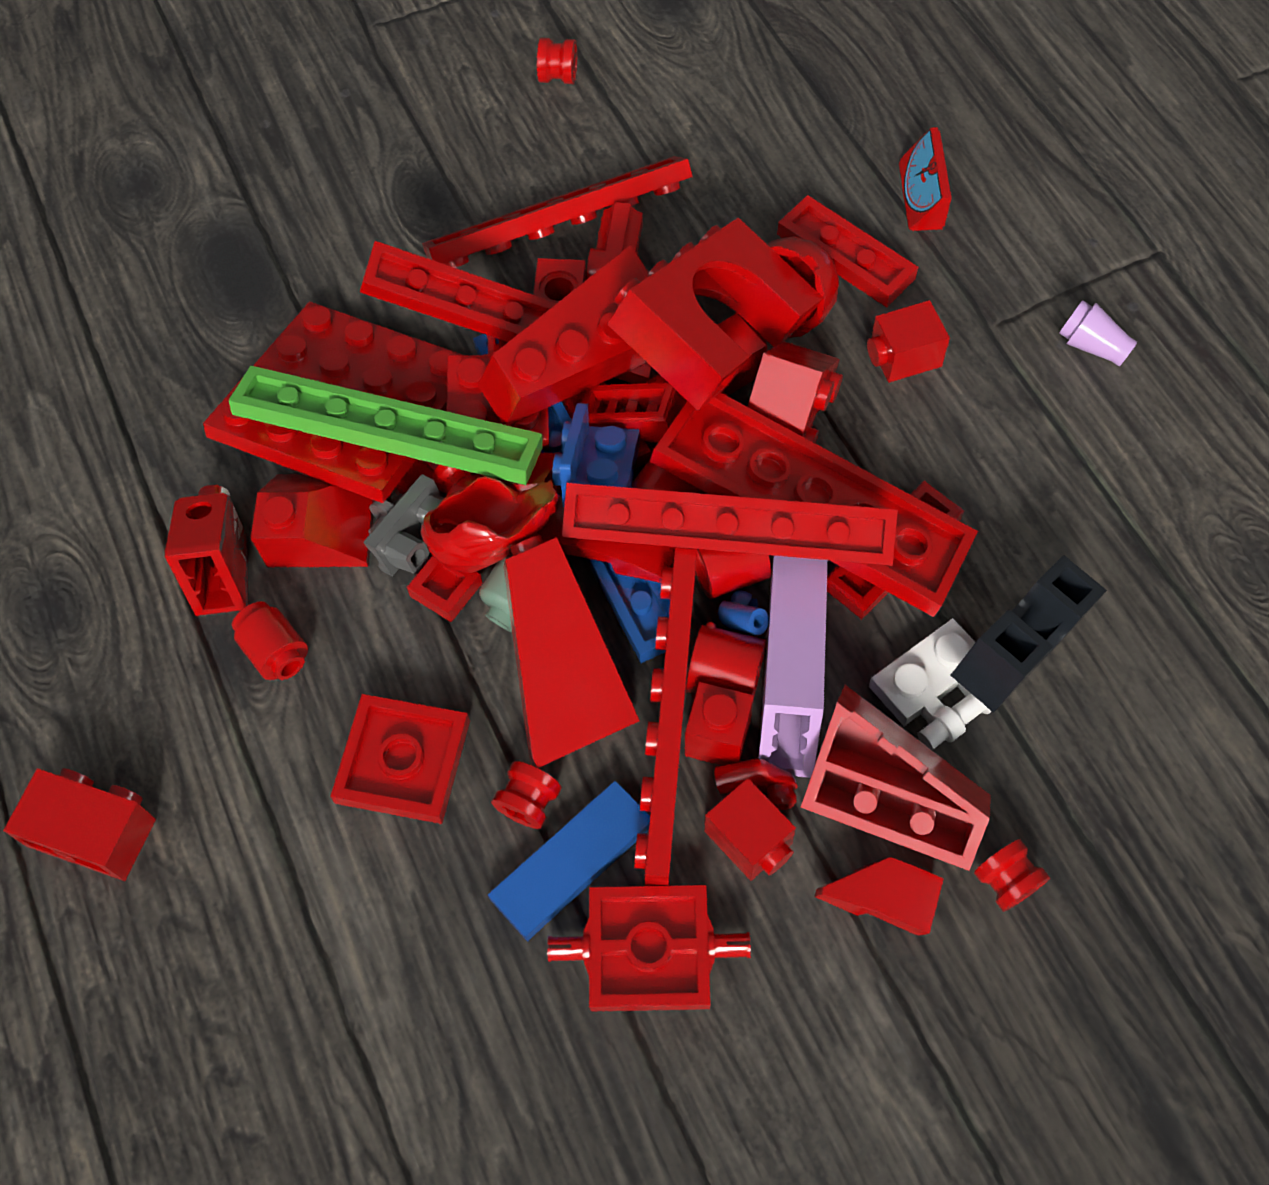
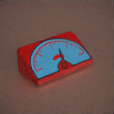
(925, 183)

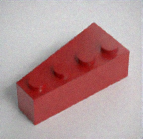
(565, 347)

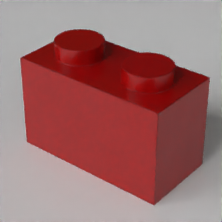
(81, 823)

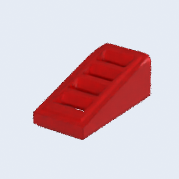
(658, 399)

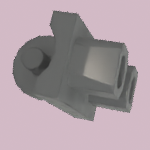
(397, 532)

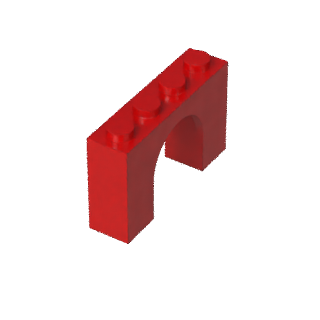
(676, 335)

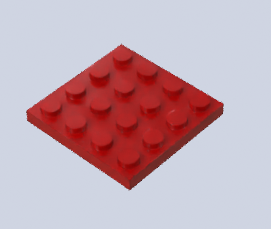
(351, 355)

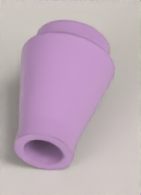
(1097, 334)

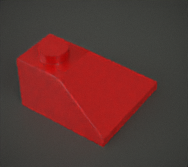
(310, 524)

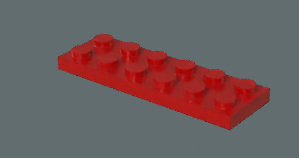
(747, 455)

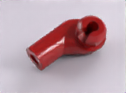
(764, 775)

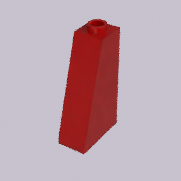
(561, 659)

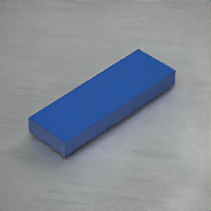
(570, 861)

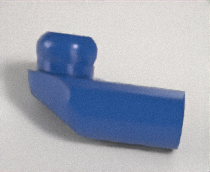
(743, 614)

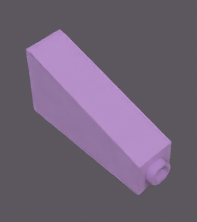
(794, 665)

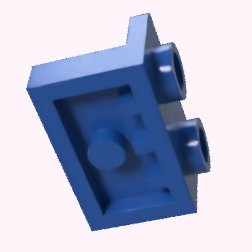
(595, 454)

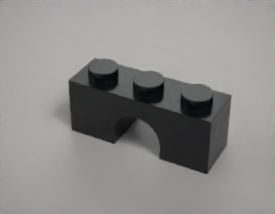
(1027, 633)

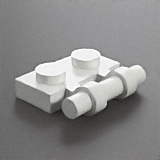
(922, 678)

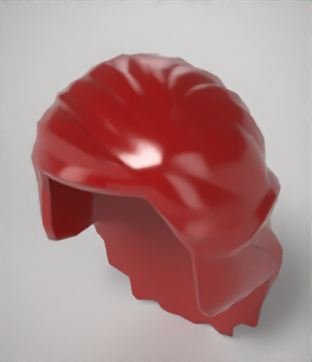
(485, 521)

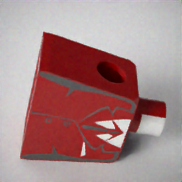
(202, 530)

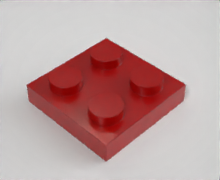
(401, 758)

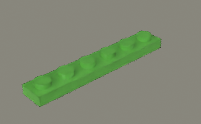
(387, 424)

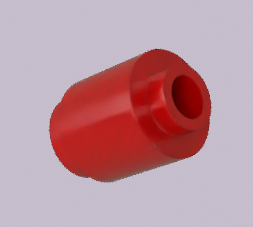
(269, 641)

